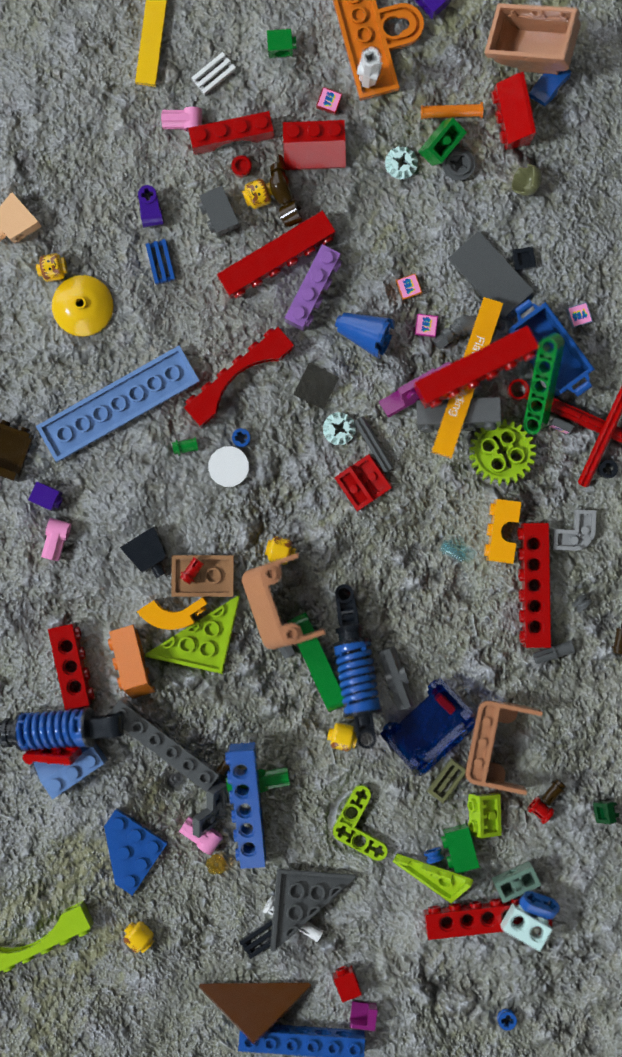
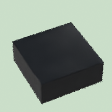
(523, 259)

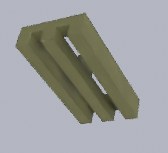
(436, 794)

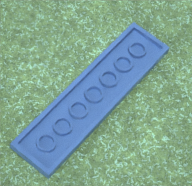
(117, 404)

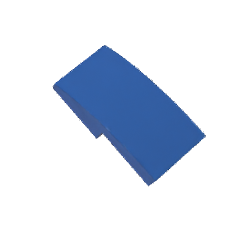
(548, 86)

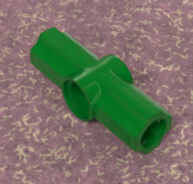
(268, 779)

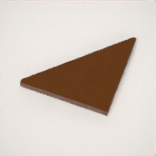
(254, 1006)

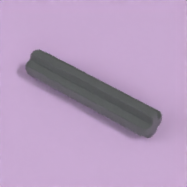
(374, 444)

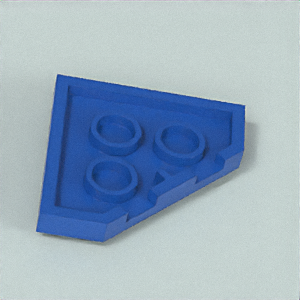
(131, 850)

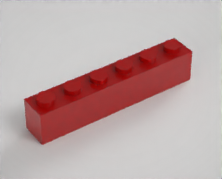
(276, 255)
(476, 367)

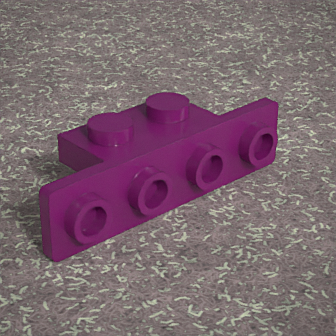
(404, 396)

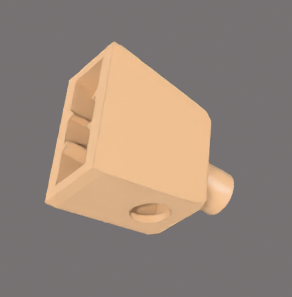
(16, 220)

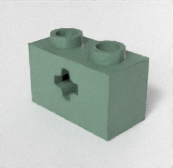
(516, 881)

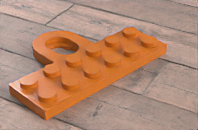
(363, 28)

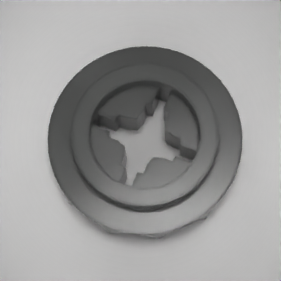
(467, 161)

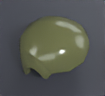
(527, 180)

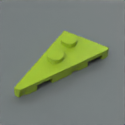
(443, 882)

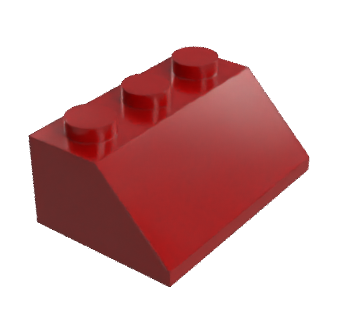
(514, 112)
(314, 145)

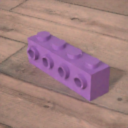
(311, 289)

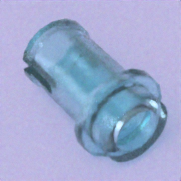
(452, 550)

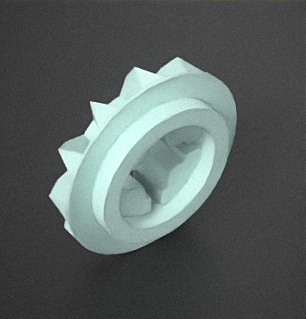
(406, 170)
(340, 438)

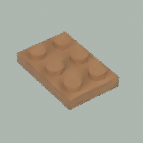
(212, 580)

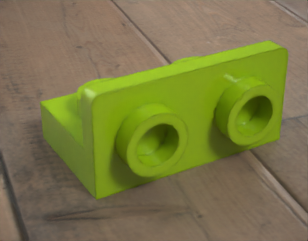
(484, 815)

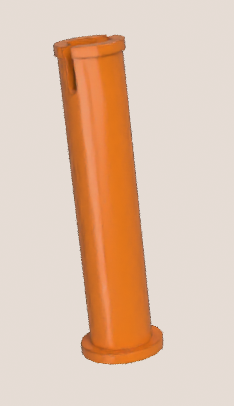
(452, 111)

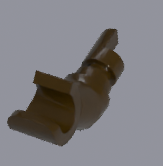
(283, 194)

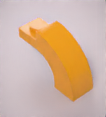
(170, 620)

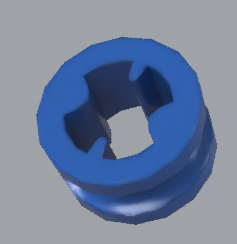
(244, 432)
(433, 855)
(502, 1015)

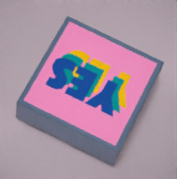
(579, 315)

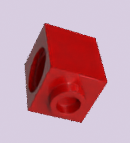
(347, 983)

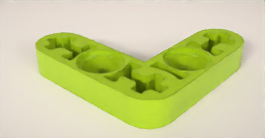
(350, 823)

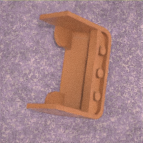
(264, 610)
(479, 765)

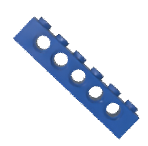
(254, 855)
(307, 1042)

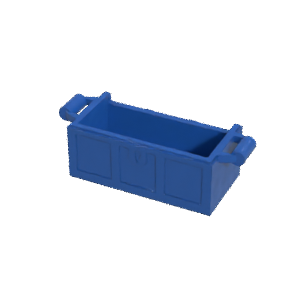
(573, 363)

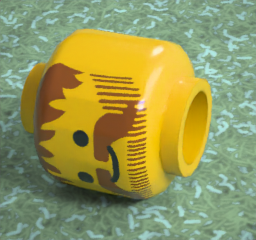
(257, 194)
(52, 267)
(279, 548)
(342, 737)
(138, 937)

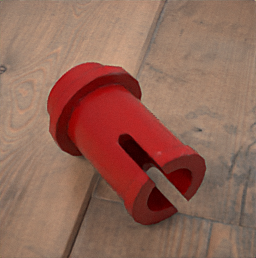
(191, 571)

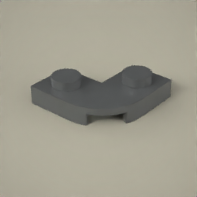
(206, 819)

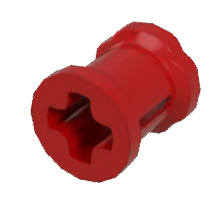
(540, 810)

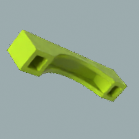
(72, 922)

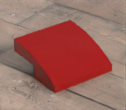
(363, 482)

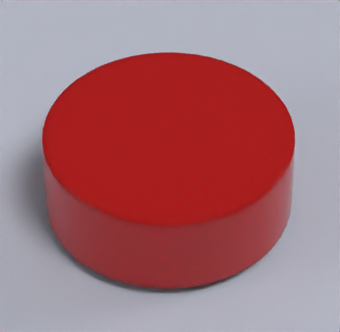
(241, 166)

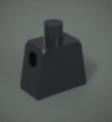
(147, 552)

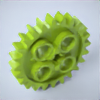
(519, 445)

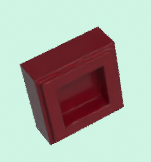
(445, 703)

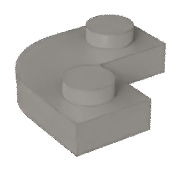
(580, 536)

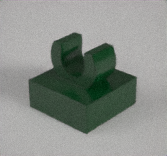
(605, 812)

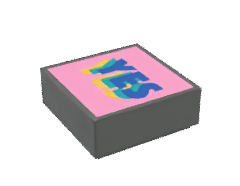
(561, 425)

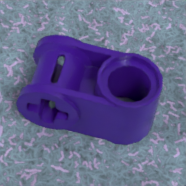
(149, 209)

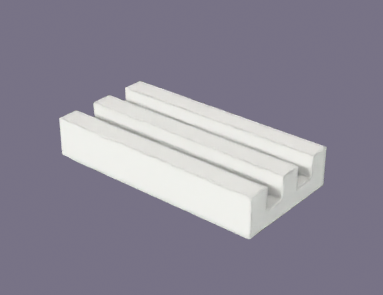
(210, 66)

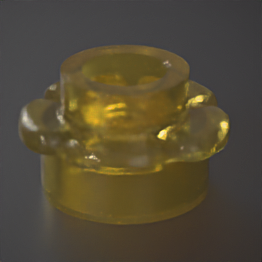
(216, 859)

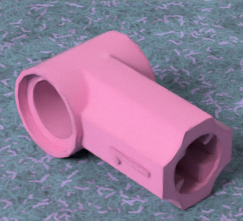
(181, 118)
(57, 533)
(207, 842)

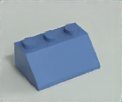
(58, 777)

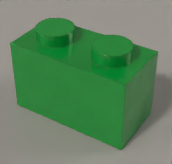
(442, 141)
(460, 848)

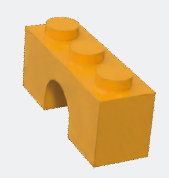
(497, 548)

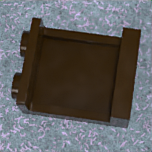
(13, 449)

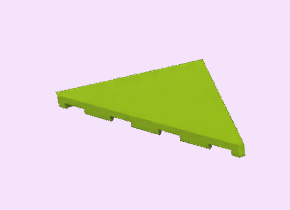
(203, 643)

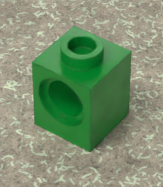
(280, 43)

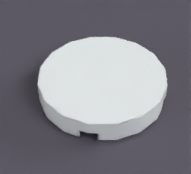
(228, 466)

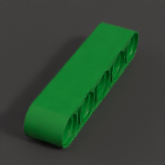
(549, 377)
(319, 665)

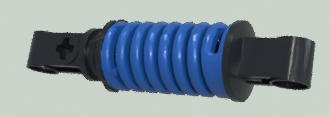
(354, 668)
(59, 729)

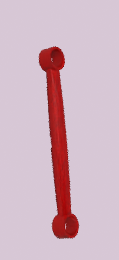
(569, 412)

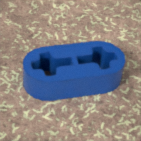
(539, 905)

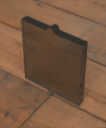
(316, 385)

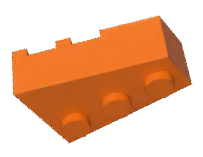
(130, 662)

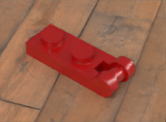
(56, 755)

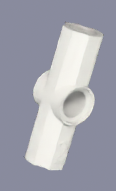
(369, 67)

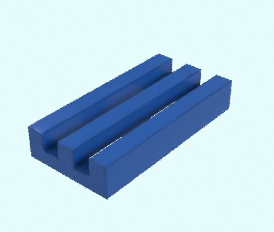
(156, 244)

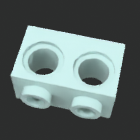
(523, 930)

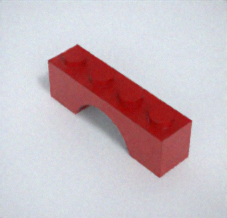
(246, 128)

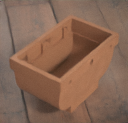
(533, 37)

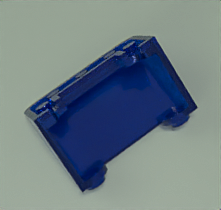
(430, 730)

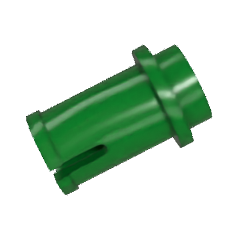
(184, 446)

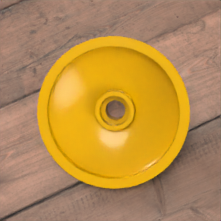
(90, 317)

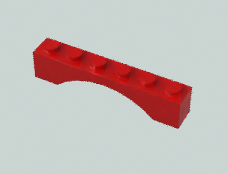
(270, 349)

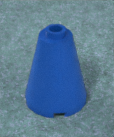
(366, 331)

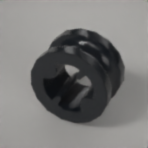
(612, 473)

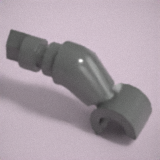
(461, 327)

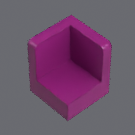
(363, 1015)

